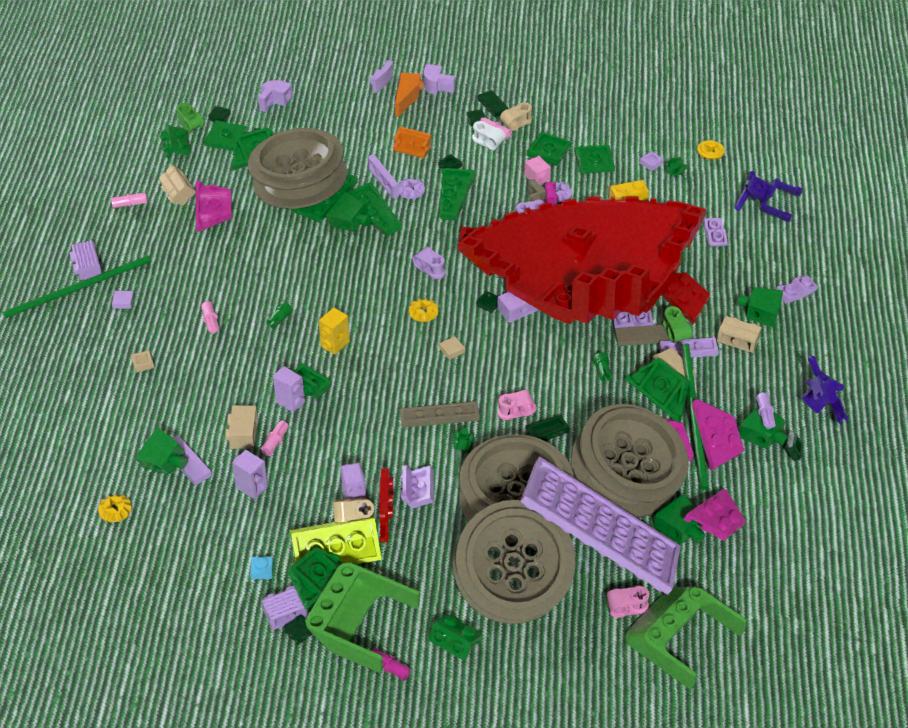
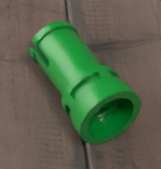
(280, 313)
(602, 363)

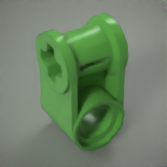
(189, 117)
(676, 325)

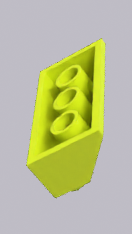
(351, 540)

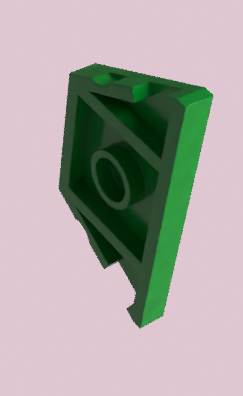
(245, 144)
(662, 386)
(312, 574)

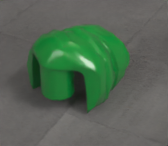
(675, 167)
(462, 440)

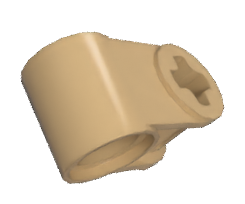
(517, 116)
(348, 509)

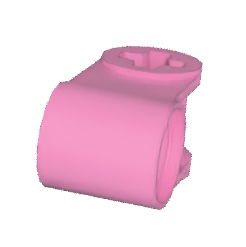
(518, 405)
(625, 601)

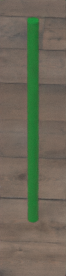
(75, 287)
(696, 433)

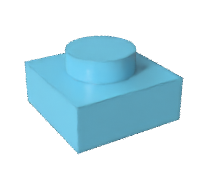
(261, 567)

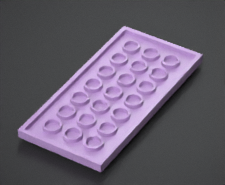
(602, 525)

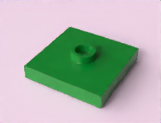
(223, 135)
(549, 148)
(595, 159)

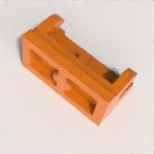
(412, 142)

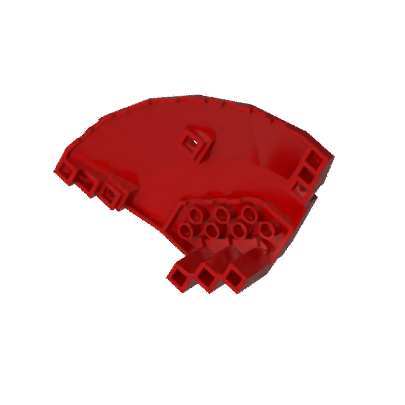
(620, 247)

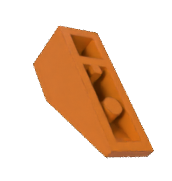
(408, 91)

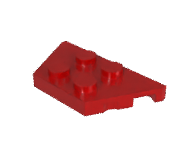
(686, 295)
(386, 503)

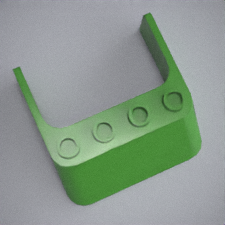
(344, 607)
(667, 617)

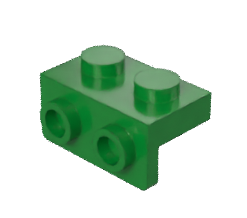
(174, 140)
(313, 382)
(454, 636)

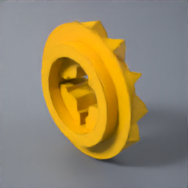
(709, 145)
(419, 315)
(109, 514)

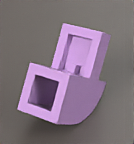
(436, 81)
(274, 92)

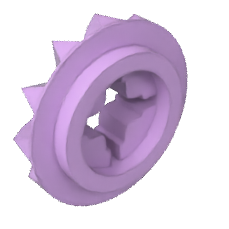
(407, 192)
(565, 192)

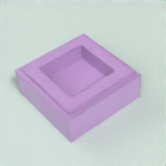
(651, 161)
(123, 299)

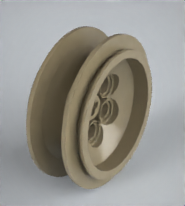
(297, 168)
(630, 458)
(501, 470)
(552, 560)

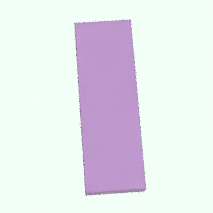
(383, 176)
(698, 347)
(195, 469)

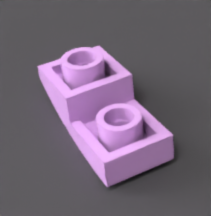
(382, 76)
(714, 232)
(797, 289)
(626, 319)

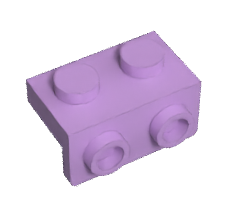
(417, 486)

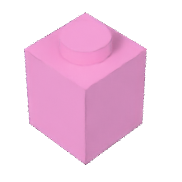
(537, 169)

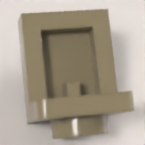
(536, 191)

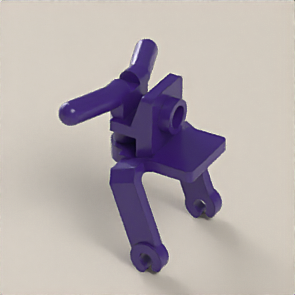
(763, 191)
(823, 391)

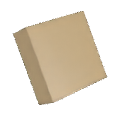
(451, 347)
(142, 361)

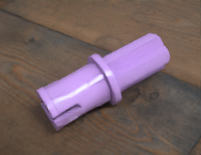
(766, 410)

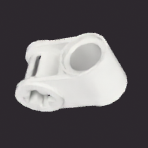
(487, 136)

